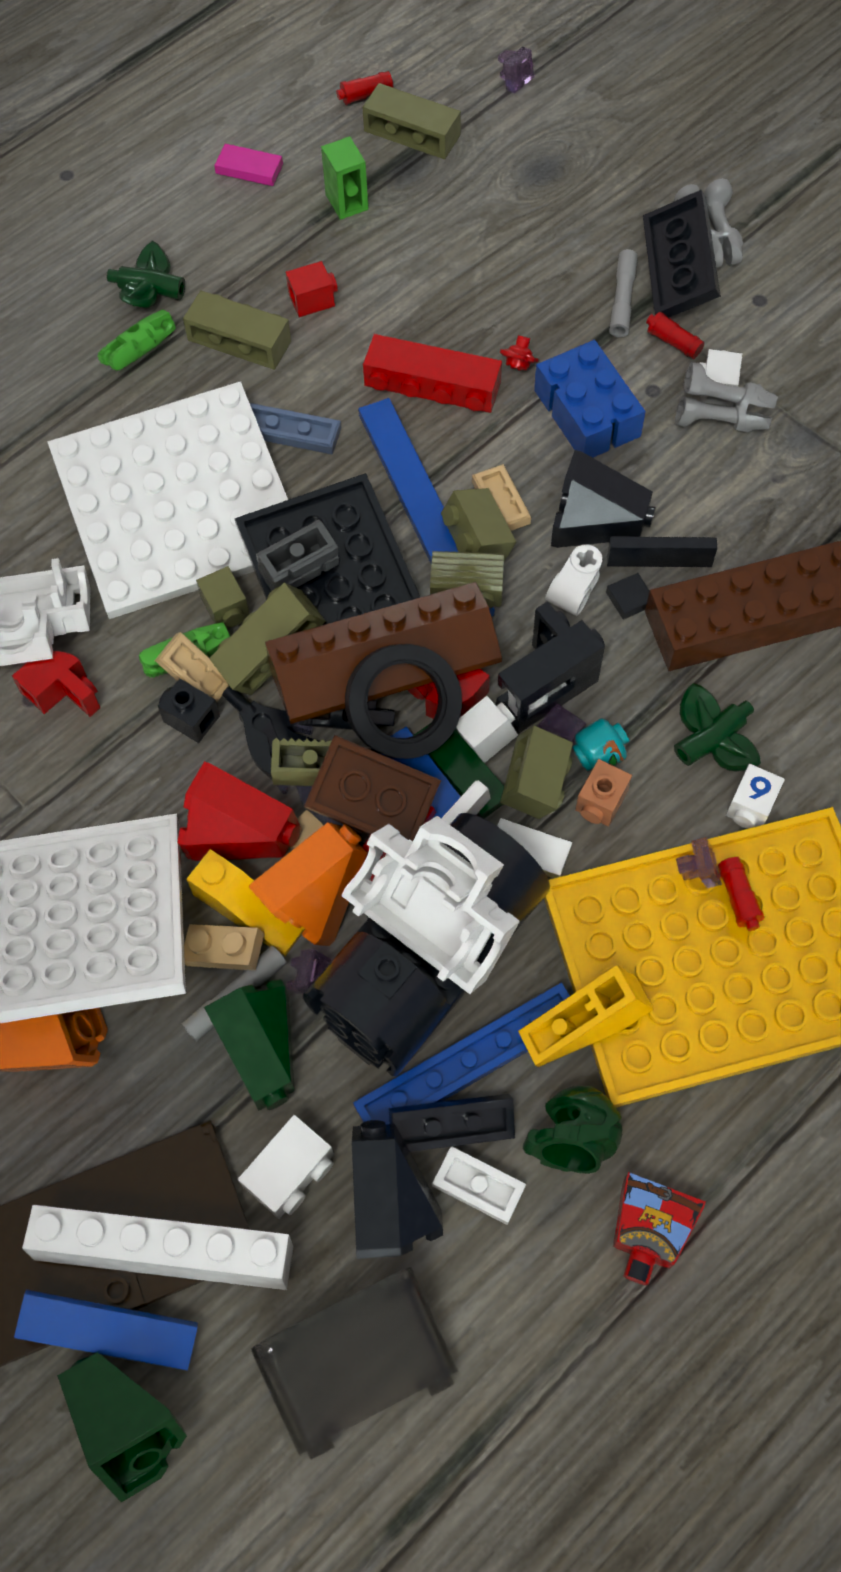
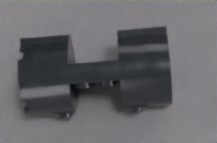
(386, 996)

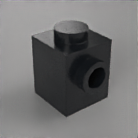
(188, 710)

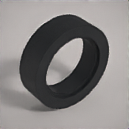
(448, 707)

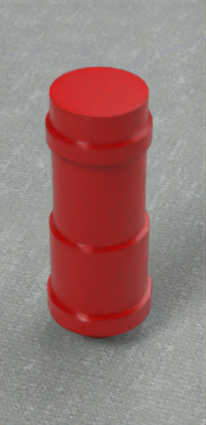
(362, 87)
(672, 333)
(740, 893)

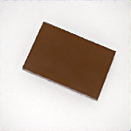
(370, 790)

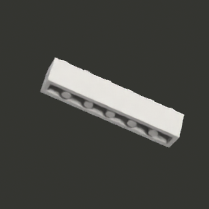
(159, 1247)

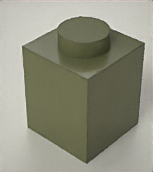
(223, 597)

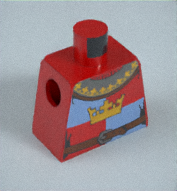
(653, 1225)

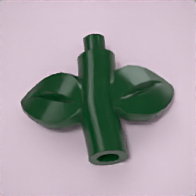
(148, 278)
(715, 731)

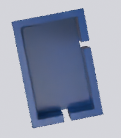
(589, 399)

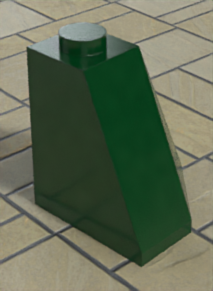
(258, 1040)
(119, 1426)

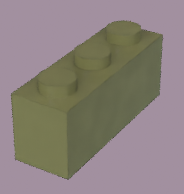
(412, 121)
(237, 329)
(244, 656)

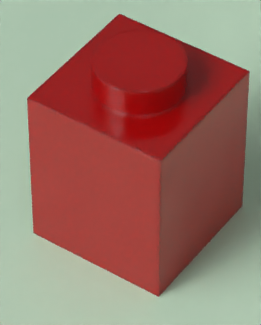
(311, 288)

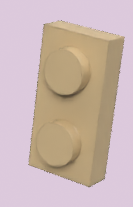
(223, 947)

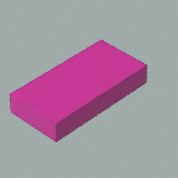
(248, 164)

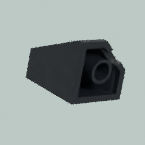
(599, 505)
(389, 1194)

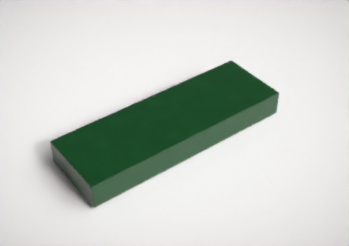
(464, 767)

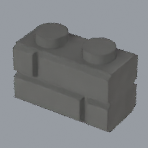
(298, 557)

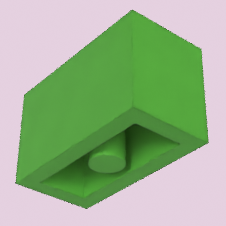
(345, 177)

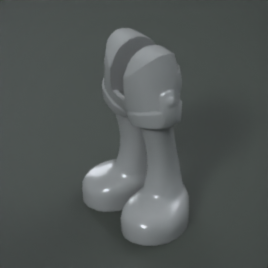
(726, 240)
(698, 383)

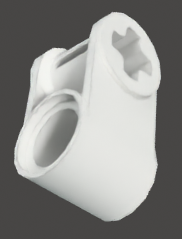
(574, 582)

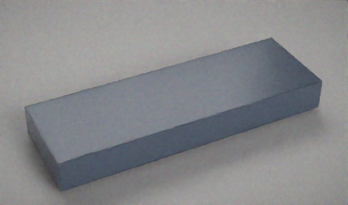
(297, 429)

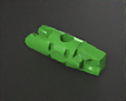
(137, 340)
(205, 638)

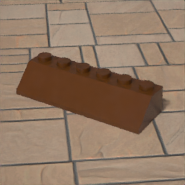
(317, 663)

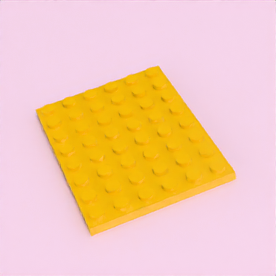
(717, 991)

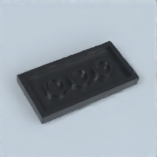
(681, 255)

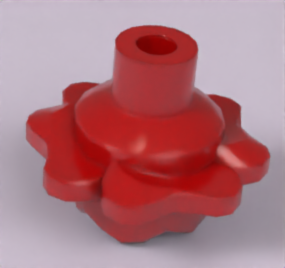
(519, 355)

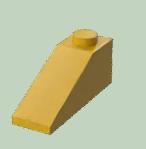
(228, 892)
(587, 1016)

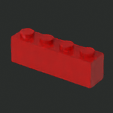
(432, 373)

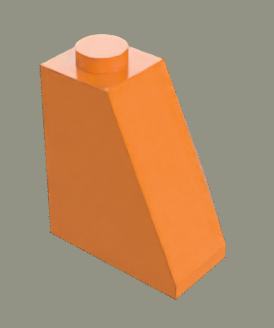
(310, 881)
(52, 1041)

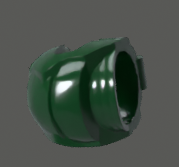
(584, 1133)

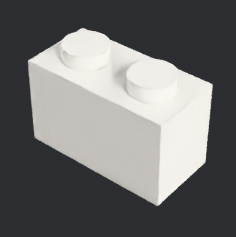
(287, 1167)

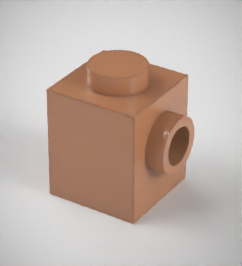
(603, 793)

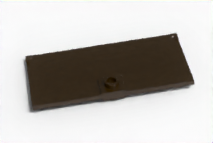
(168, 1180)

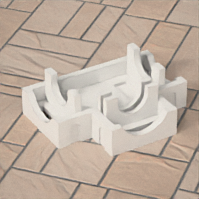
(41, 607)
(434, 899)

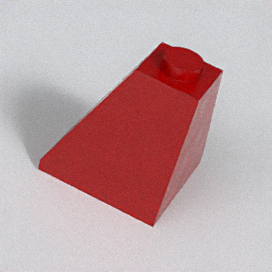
(234, 819)

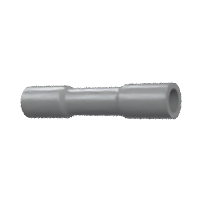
(621, 309)
(268, 964)

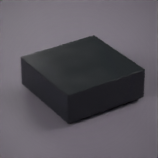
(629, 595)

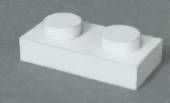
(479, 1185)

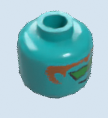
(601, 742)

